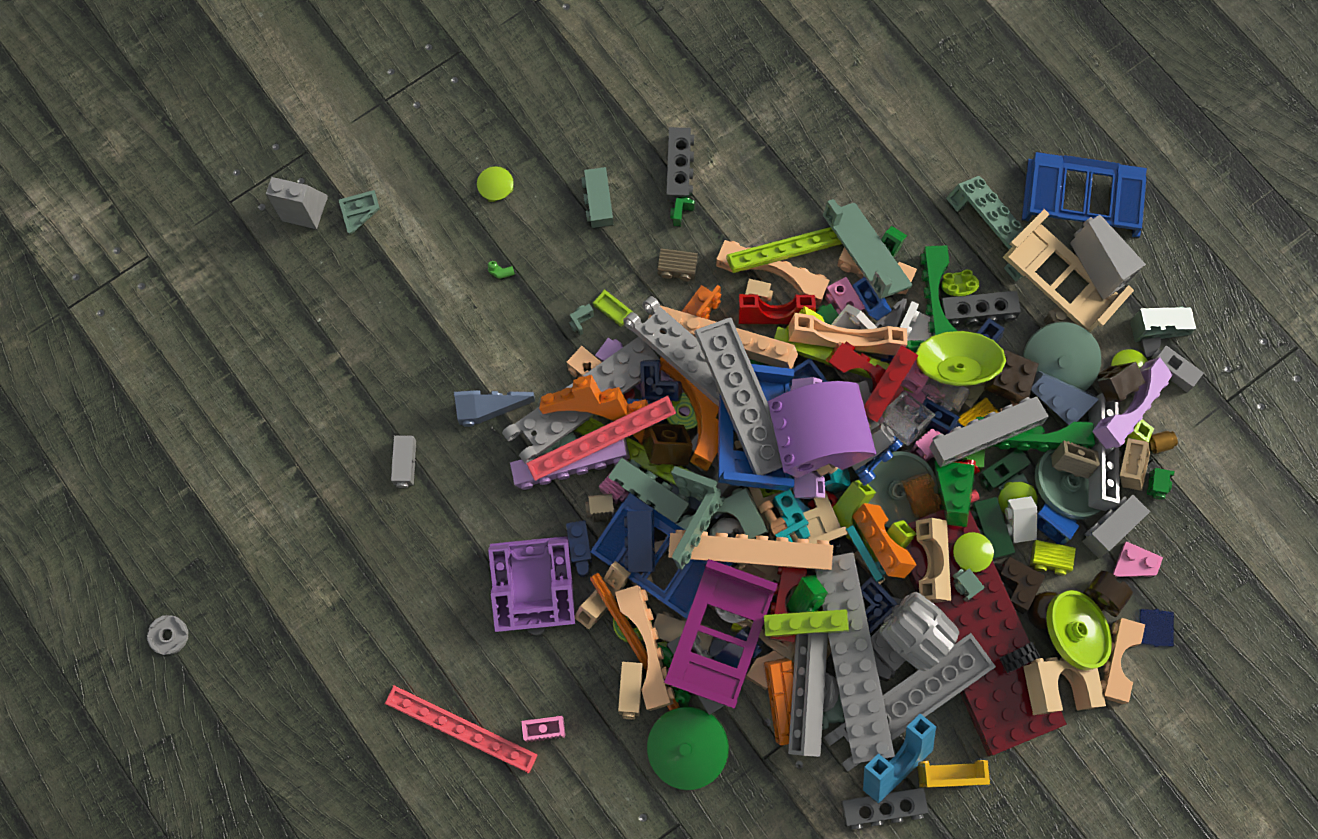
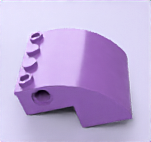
(821, 427)
(531, 584)

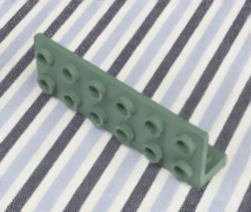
(991, 210)
(866, 249)

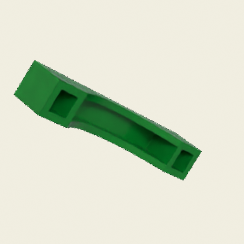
(935, 263)
(1077, 433)

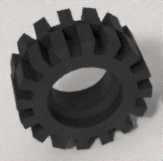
(1019, 657)

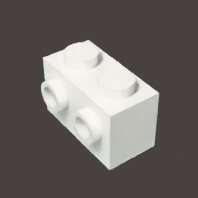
(1022, 519)

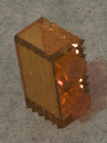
(921, 495)

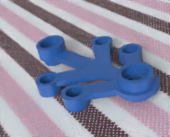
(866, 472)

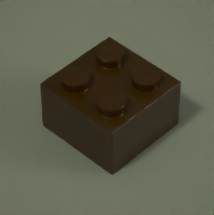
(1015, 379)
(667, 444)

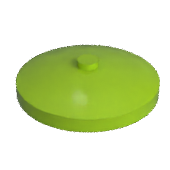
(1079, 630)

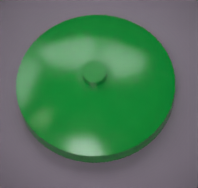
(687, 748)

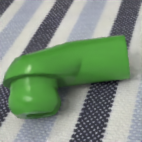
(499, 272)

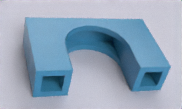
(884, 776)

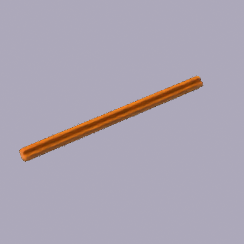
(623, 624)

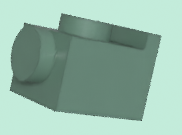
(967, 584)

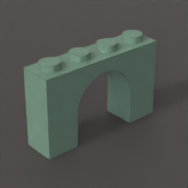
(743, 508)

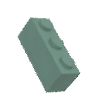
(597, 197)

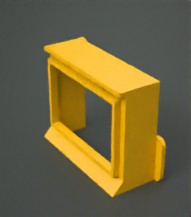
(953, 774)

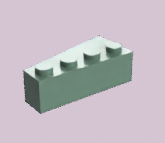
(650, 490)

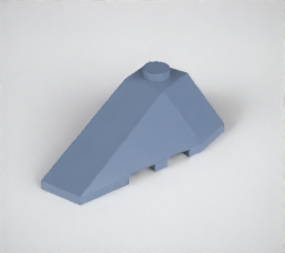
(476, 408)

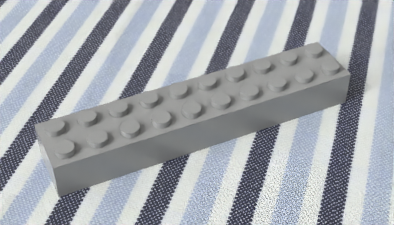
(856, 663)

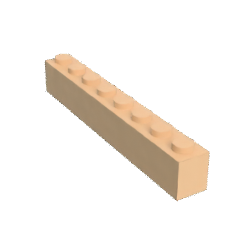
(756, 346)
(759, 550)

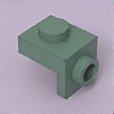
(579, 316)

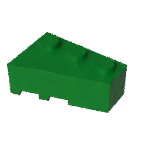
(955, 489)

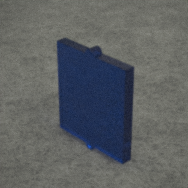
(1158, 627)

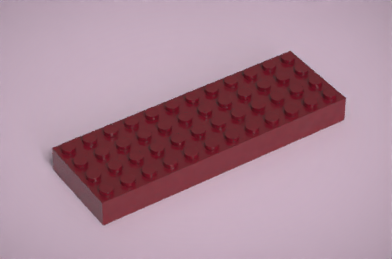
(999, 699)

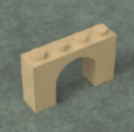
(1043, 686)

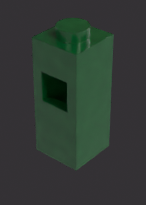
(1003, 470)

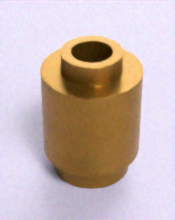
(1162, 442)

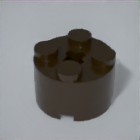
(1108, 592)

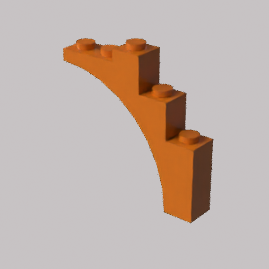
(587, 397)
(705, 413)

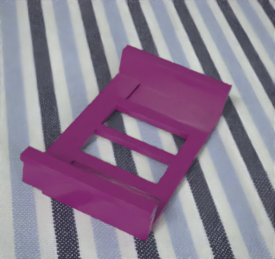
(732, 592)

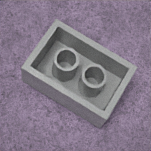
(1115, 525)

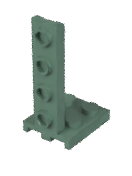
(709, 496)

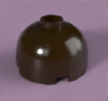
(1038, 610)

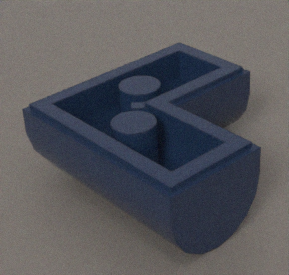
(651, 385)
(880, 602)

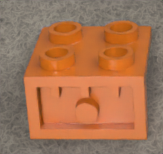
(703, 302)

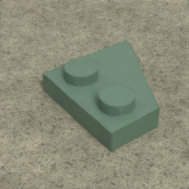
(358, 209)

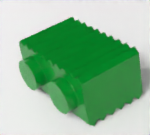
(807, 596)

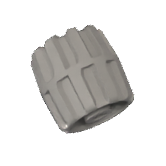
(919, 631)

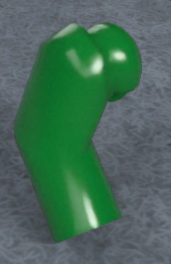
(683, 696)

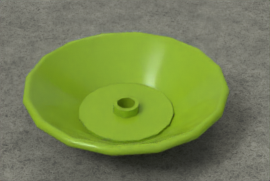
(960, 358)

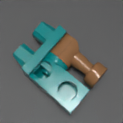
(791, 520)

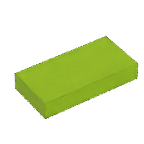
(611, 307)

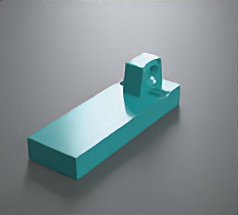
(875, 567)

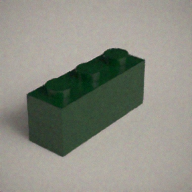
(993, 526)

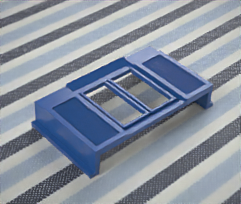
(1047, 183)
(733, 464)
(611, 548)

